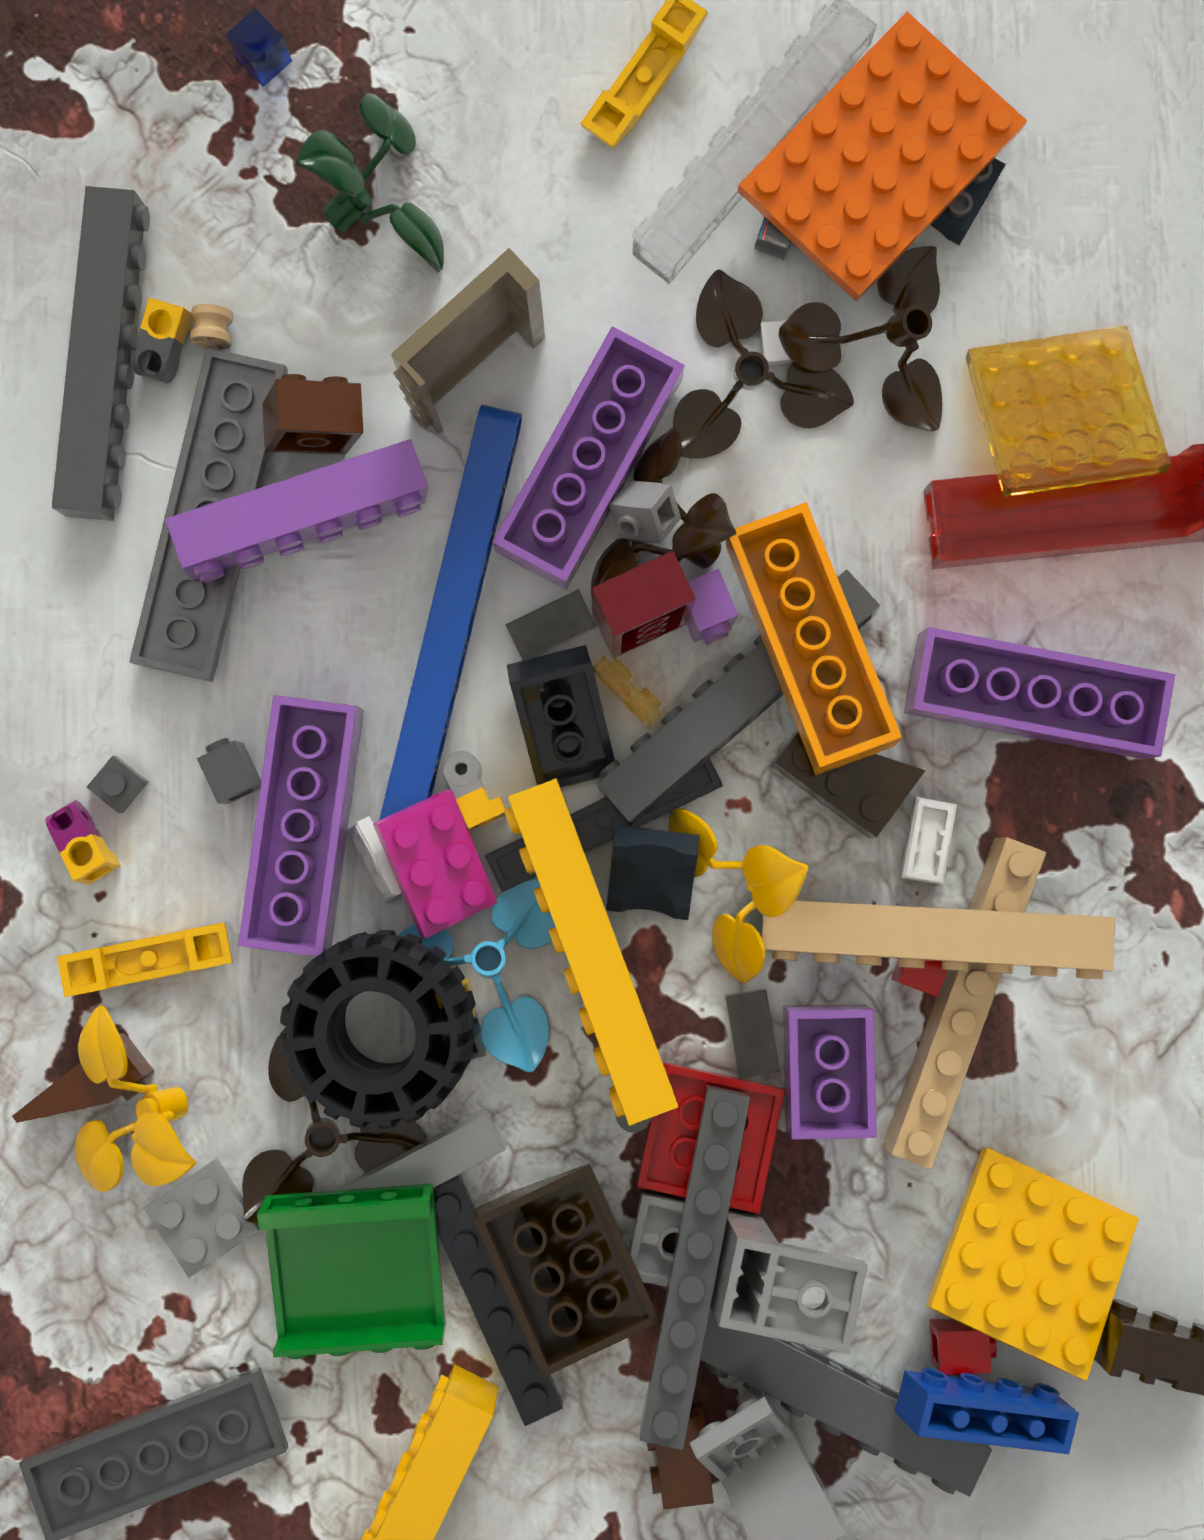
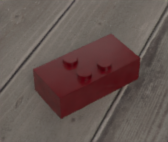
(642, 604)

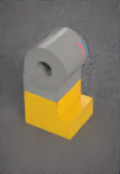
(464, 779)

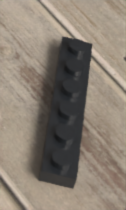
(531, 1393)

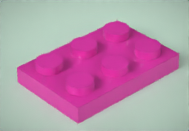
(435, 863)

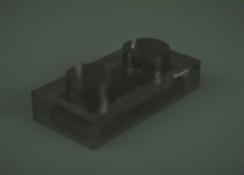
(551, 625)
(752, 1033)

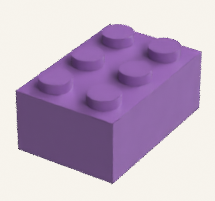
(829, 1071)

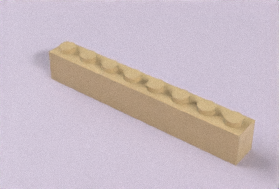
(943, 935)
(958, 1015)

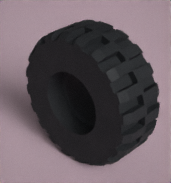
(331, 1064)

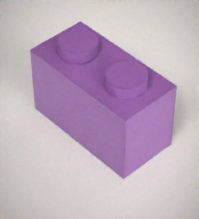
(713, 608)

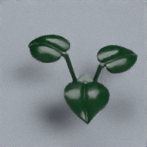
(334, 163)

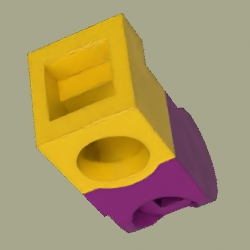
(80, 844)

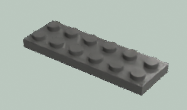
(153, 1455)

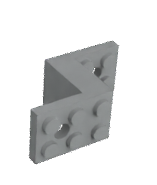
(759, 1278)
(769, 1476)

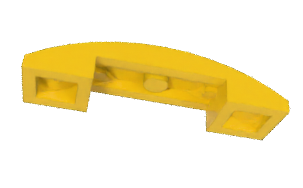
(646, 72)
(144, 959)

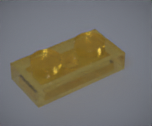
(640, 703)

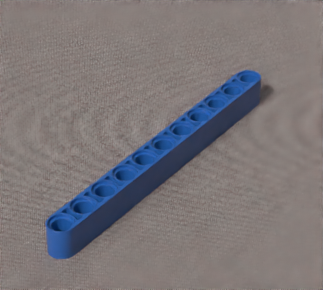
(453, 609)

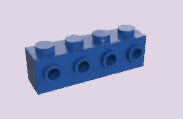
(986, 1411)

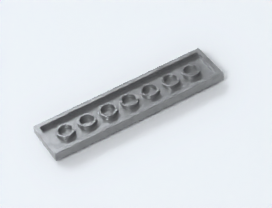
(219, 459)

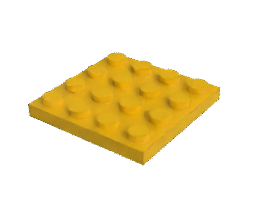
(1033, 1263)

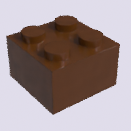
(312, 415)

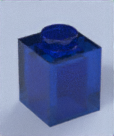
(259, 47)

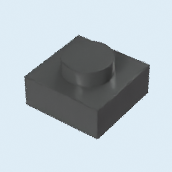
(117, 784)

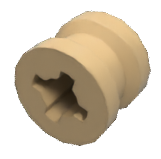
(211, 326)

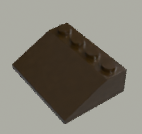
(565, 1268)

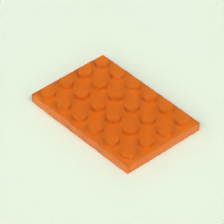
(881, 156)

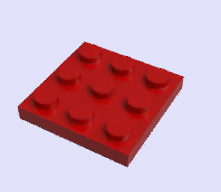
(673, 1136)

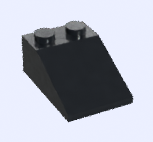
(561, 716)

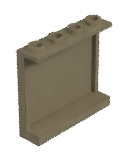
(467, 332)

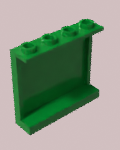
(354, 1270)

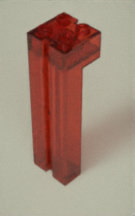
(980, 526)

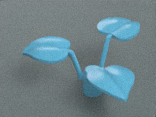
(517, 1030)

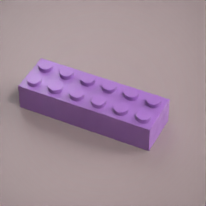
(588, 458)
(298, 511)
(1039, 693)
(301, 826)

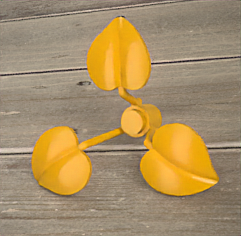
(774, 888)
(157, 1150)

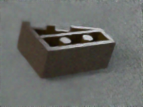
(858, 792)
(1152, 1348)

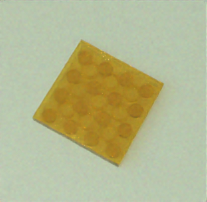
(1066, 411)

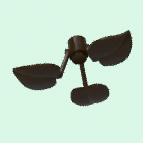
(913, 287)
(734, 312)
(696, 539)
(276, 1173)

